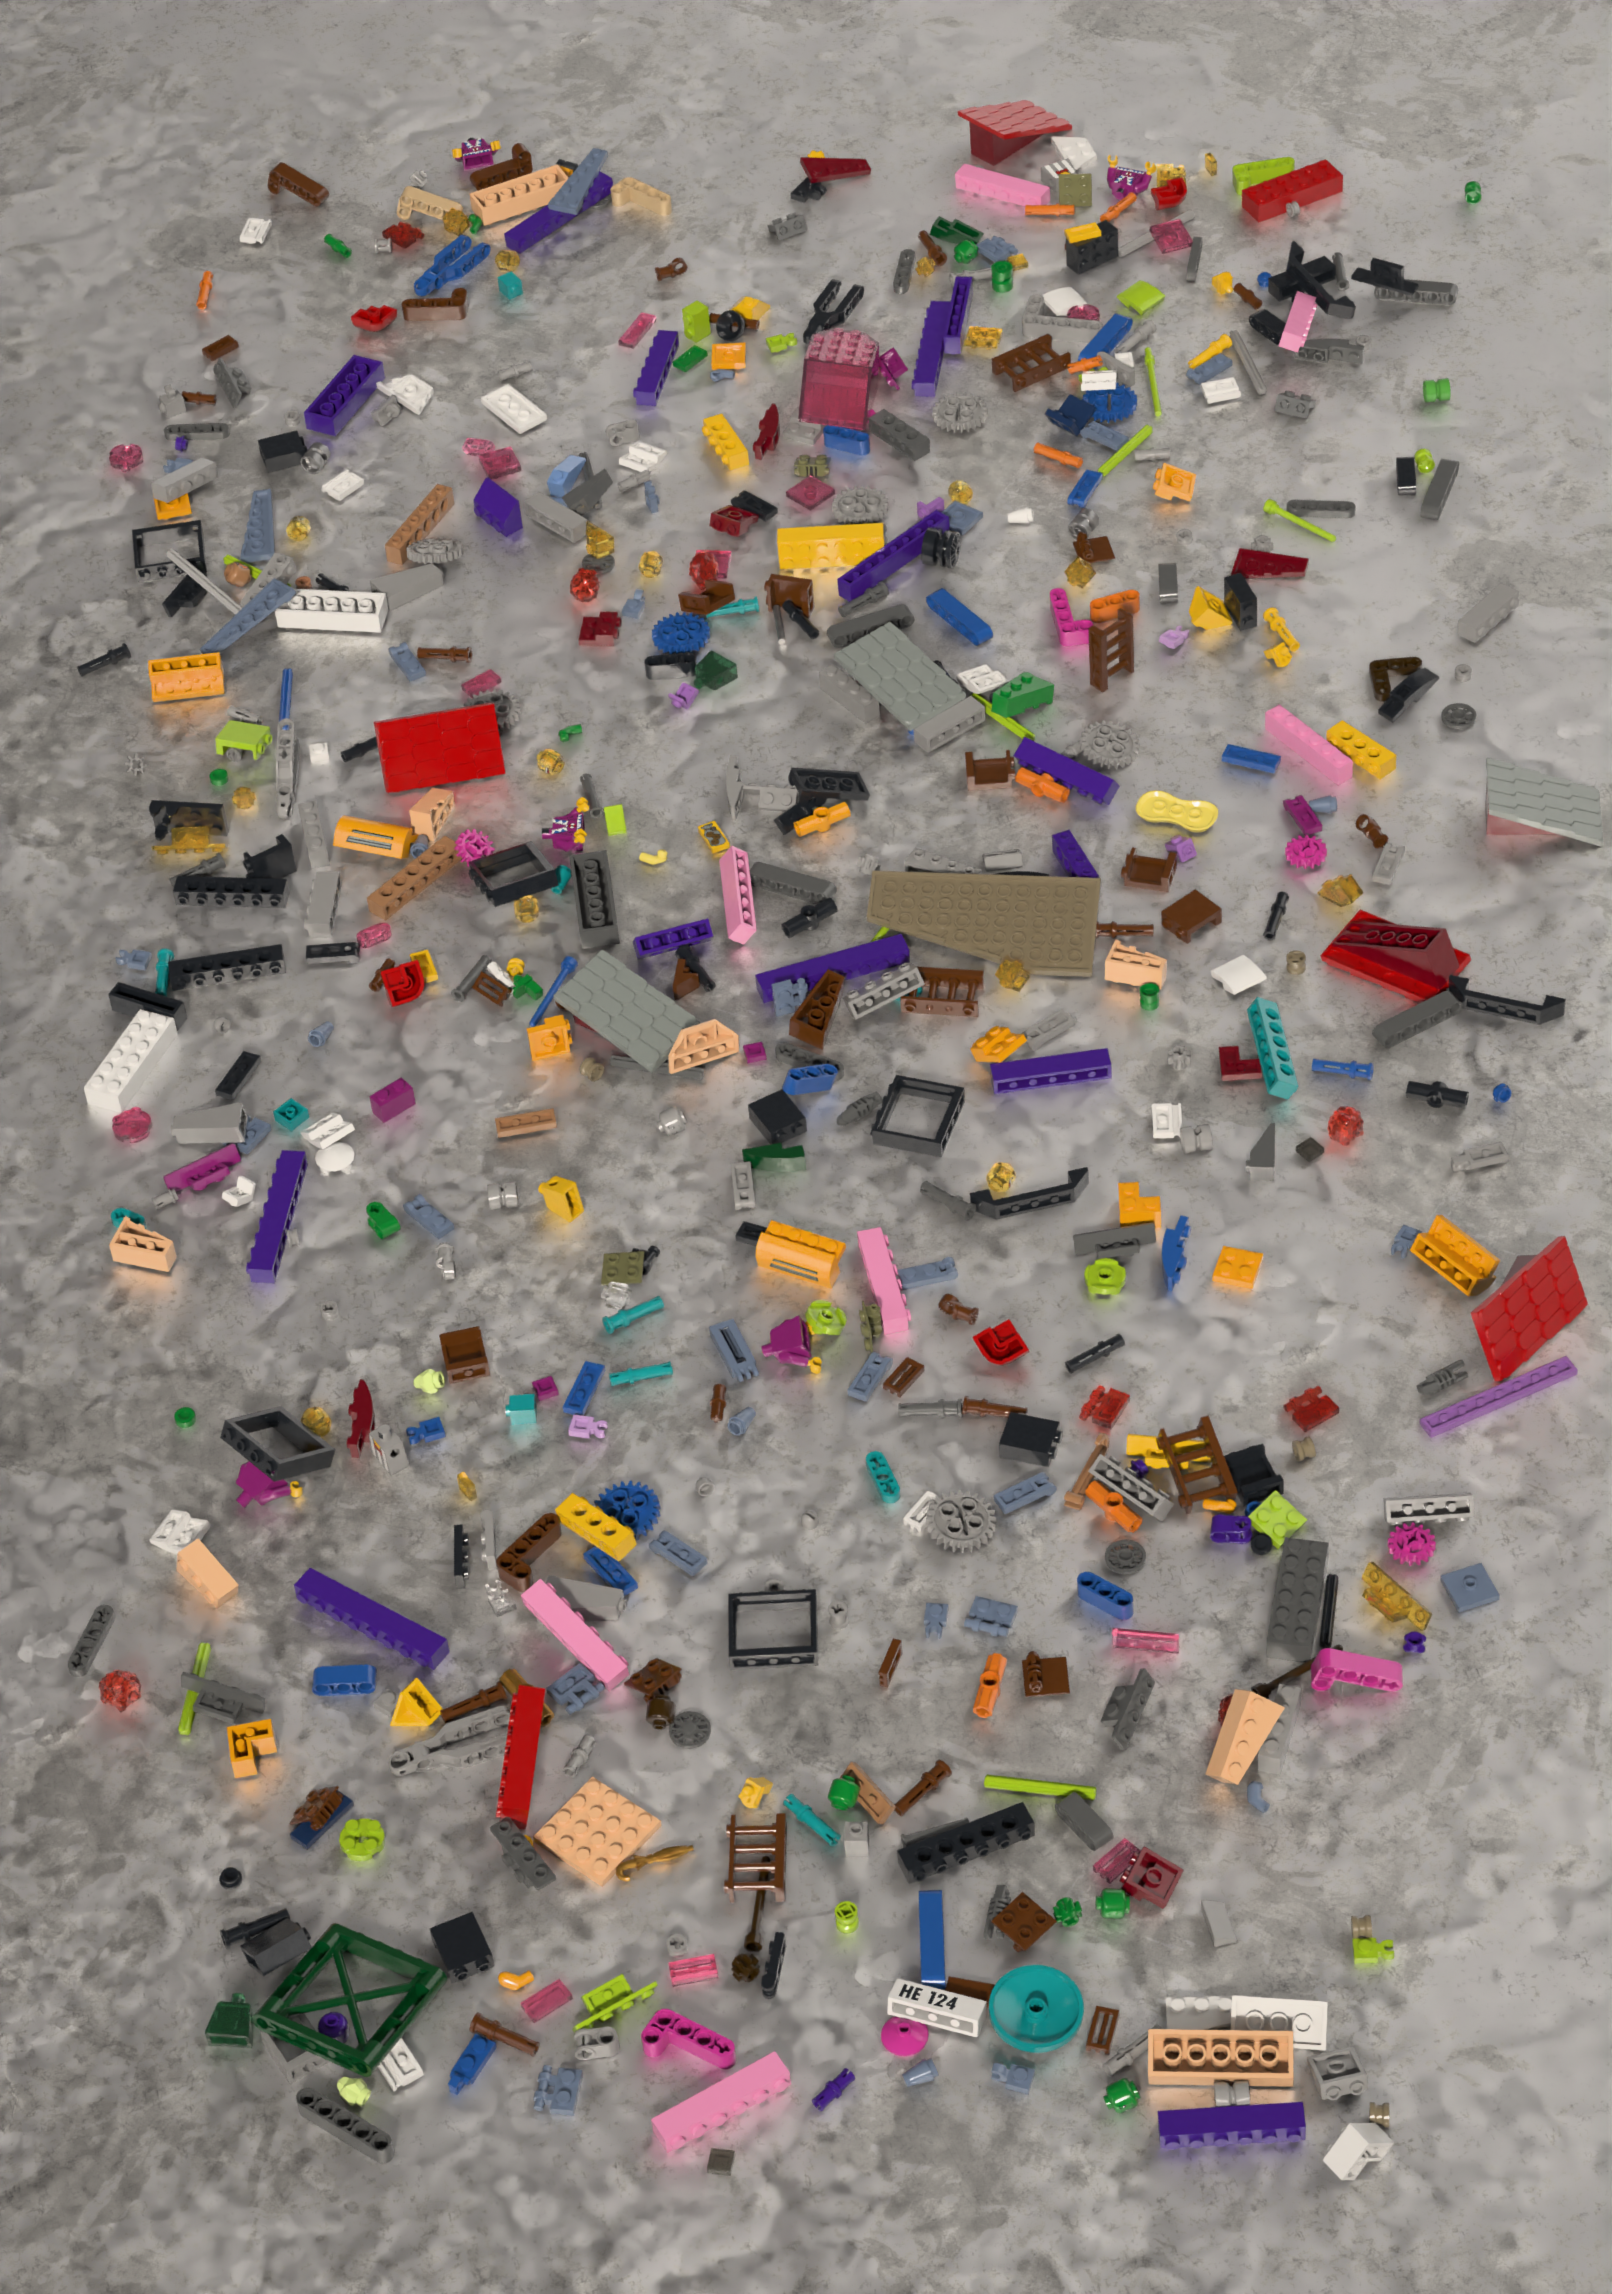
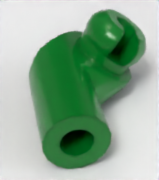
(569, 730)

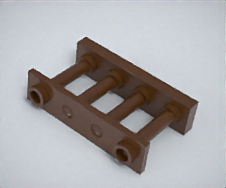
(1025, 353)
(1098, 650)
(947, 978)
(1211, 1449)
(776, 1866)

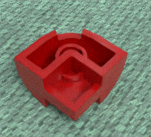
(1169, 195)
(374, 318)
(403, 983)
(1001, 1344)

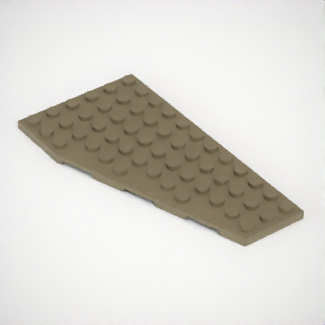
(1027, 919)

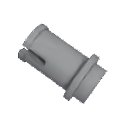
(165, 1199)

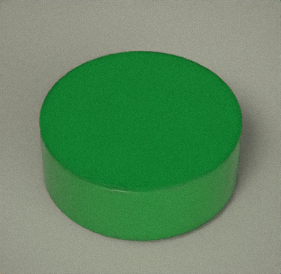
(219, 777)
(185, 1417)

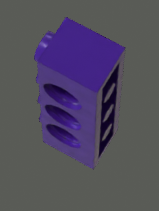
(1072, 856)
(672, 938)

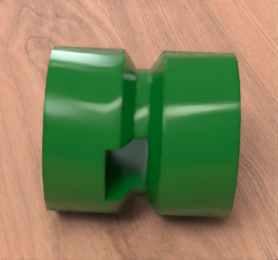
(1002, 276)

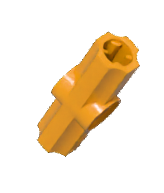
(822, 819)

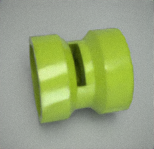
(1424, 460)
(846, 1917)

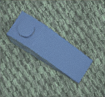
(565, 475)

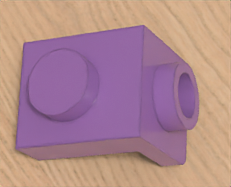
(924, 510)
(684, 696)
(1183, 846)

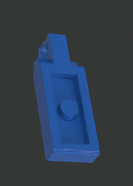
(471, 2063)

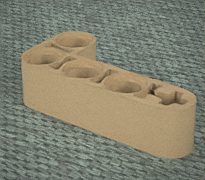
(642, 194)
(425, 203)

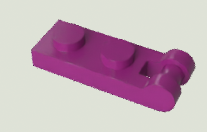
(1303, 815)

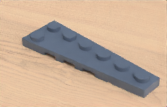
(571, 194)
(259, 537)
(261, 606)

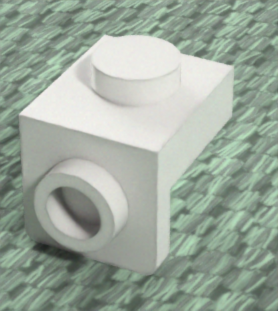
(241, 1194)

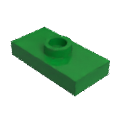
(690, 358)

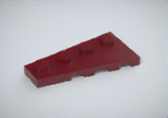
(833, 168)
(1268, 565)

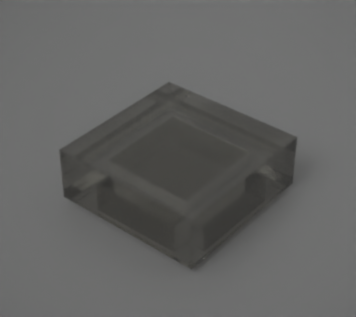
(1309, 1149)
(721, 2161)

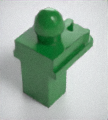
(526, 985)

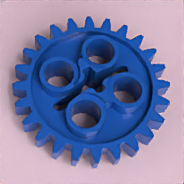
(1122, 403)
(681, 633)
(631, 1506)

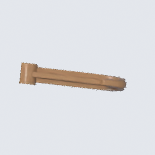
(1076, 1498)

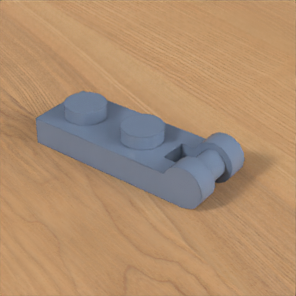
(1209, 368)
(1104, 435)
(407, 662)
(428, 1217)
(928, 1273)
(869, 1376)
(1024, 1493)
(678, 1553)

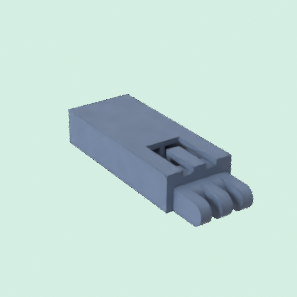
(733, 1347)

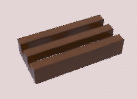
(220, 348)
(502, 996)
(906, 1379)
(890, 1663)
(1099, 2045)

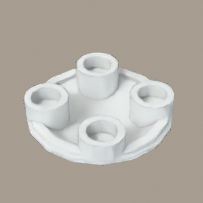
(335, 1157)

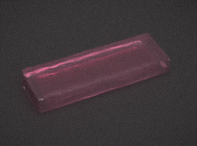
(637, 330)
(1145, 1640)

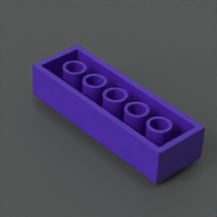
(344, 395)

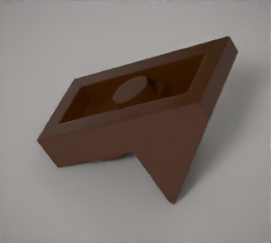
(684, 981)

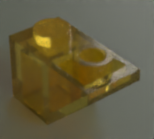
(598, 541)
(1341, 890)

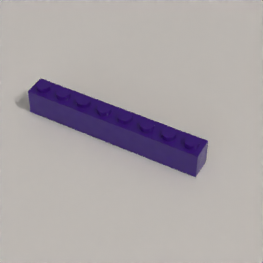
(547, 220)
(931, 350)
(889, 558)
(848, 963)
(277, 1217)
(371, 1619)

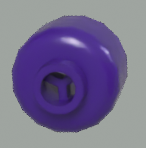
(334, 2026)

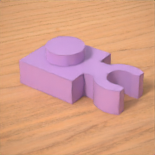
(1173, 638)
(585, 1426)

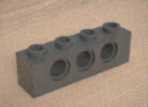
(899, 435)

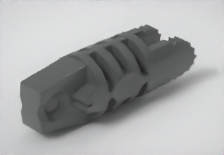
(859, 1109)
(1442, 1378)
(997, 1904)

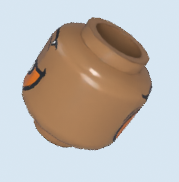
(237, 574)

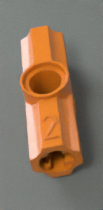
(1042, 785)
(1113, 1506)
(990, 1685)

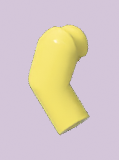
(654, 859)

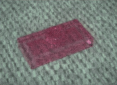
(481, 683)

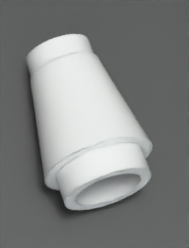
(1021, 516)

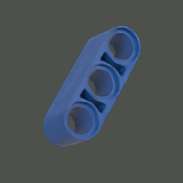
(846, 440)
(809, 1079)
(1105, 1595)
(344, 1680)

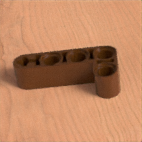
(504, 171)
(286, 177)
(437, 308)
(515, 1561)

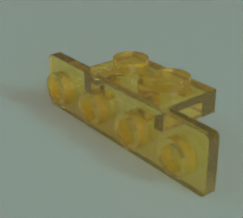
(190, 839)
(1393, 1599)

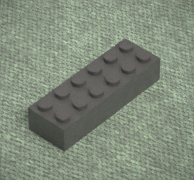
(594, 899)
(1297, 1600)

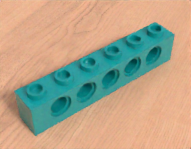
(1272, 1048)

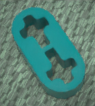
(122, 1212)

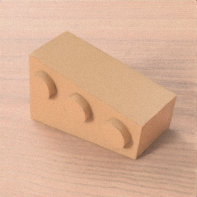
(431, 812)
(1134, 967)
(142, 1248)
(206, 1573)

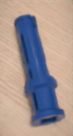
(1318, 1065)

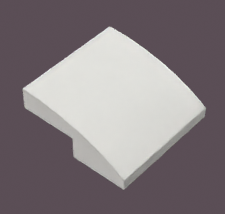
(1062, 300)
(1099, 380)
(642, 457)
(981, 679)
(1238, 974)
(327, 1130)
(179, 1531)

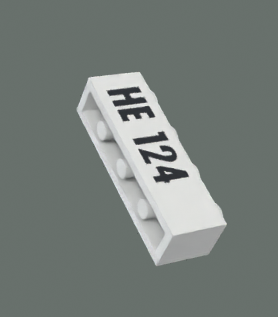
(937, 2007)

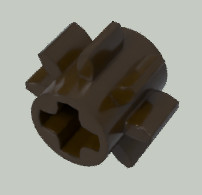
(745, 1968)

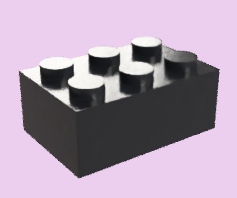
(1093, 252)

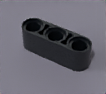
(1267, 325)
(1406, 475)
(670, 666)

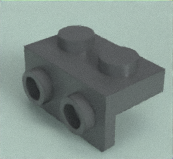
(788, 227)
(1294, 405)

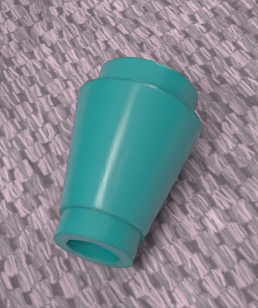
(563, 876)

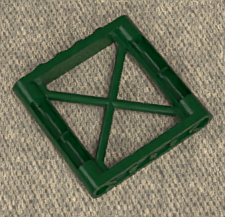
(367, 2056)

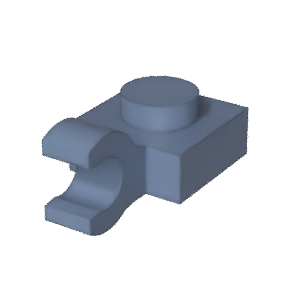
(175, 465)
(634, 607)
(1016, 2079)

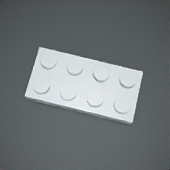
(514, 408)
(1303, 2017)

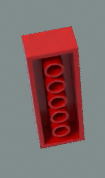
(1301, 185)
(520, 1755)

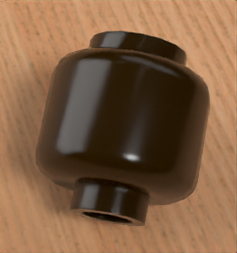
(660, 1712)

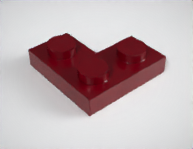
(1235, 1069)

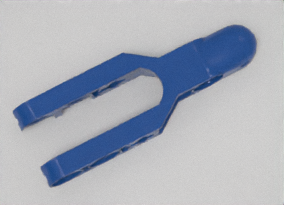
(442, 273)

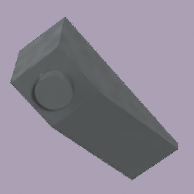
(588, 493)
(1263, 1157)

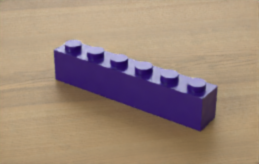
(958, 315)
(656, 368)
(1066, 771)
(1050, 1071)
(1231, 2125)

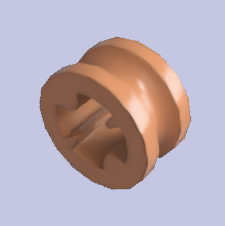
(303, 583)

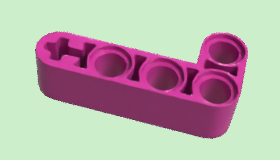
(1069, 631)
(1354, 1669)
(718, 2051)

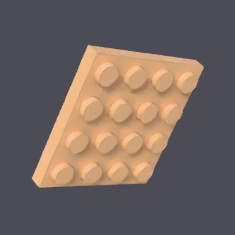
(597, 1831)

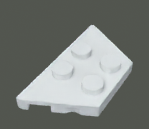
(1076, 149)
(409, 392)

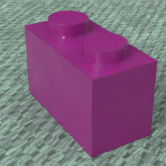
(392, 1100)

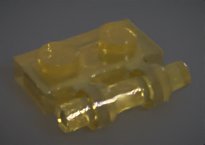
(1167, 172)
(983, 337)

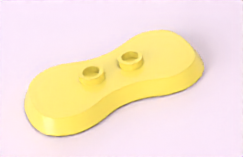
(1163, 807)

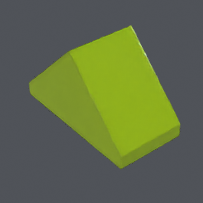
(614, 820)

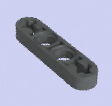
(1194, 259)
(904, 271)
(215, 431)
(1347, 508)
(785, 1050)
(90, 1640)

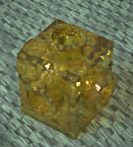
(455, 222)
(1079, 572)
(1012, 975)

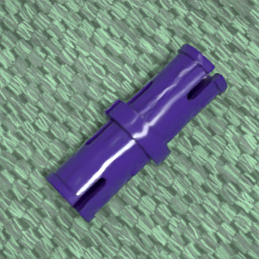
(833, 2089)

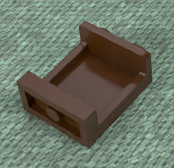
(784, 588)
(716, 596)
(989, 773)
(1149, 872)
(1190, 915)
(464, 1355)

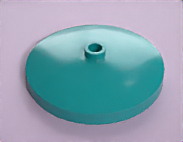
(1036, 2008)

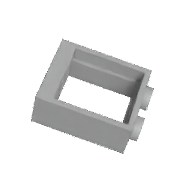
(299, 2066)

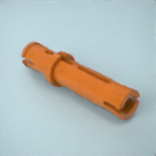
(1050, 209)
(1114, 211)
(205, 287)
(1055, 454)

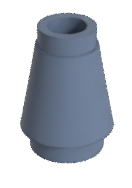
(1324, 804)
(419, 846)
(320, 1034)
(741, 1421)
(920, 2073)

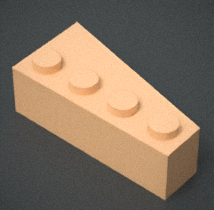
(1242, 1735)

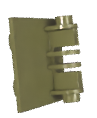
(1075, 189)
(805, 461)
(623, 1267)
(872, 1324)

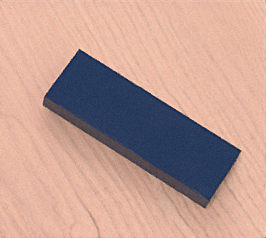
(307, 1836)

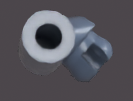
(720, 374)
(1254, 1796)

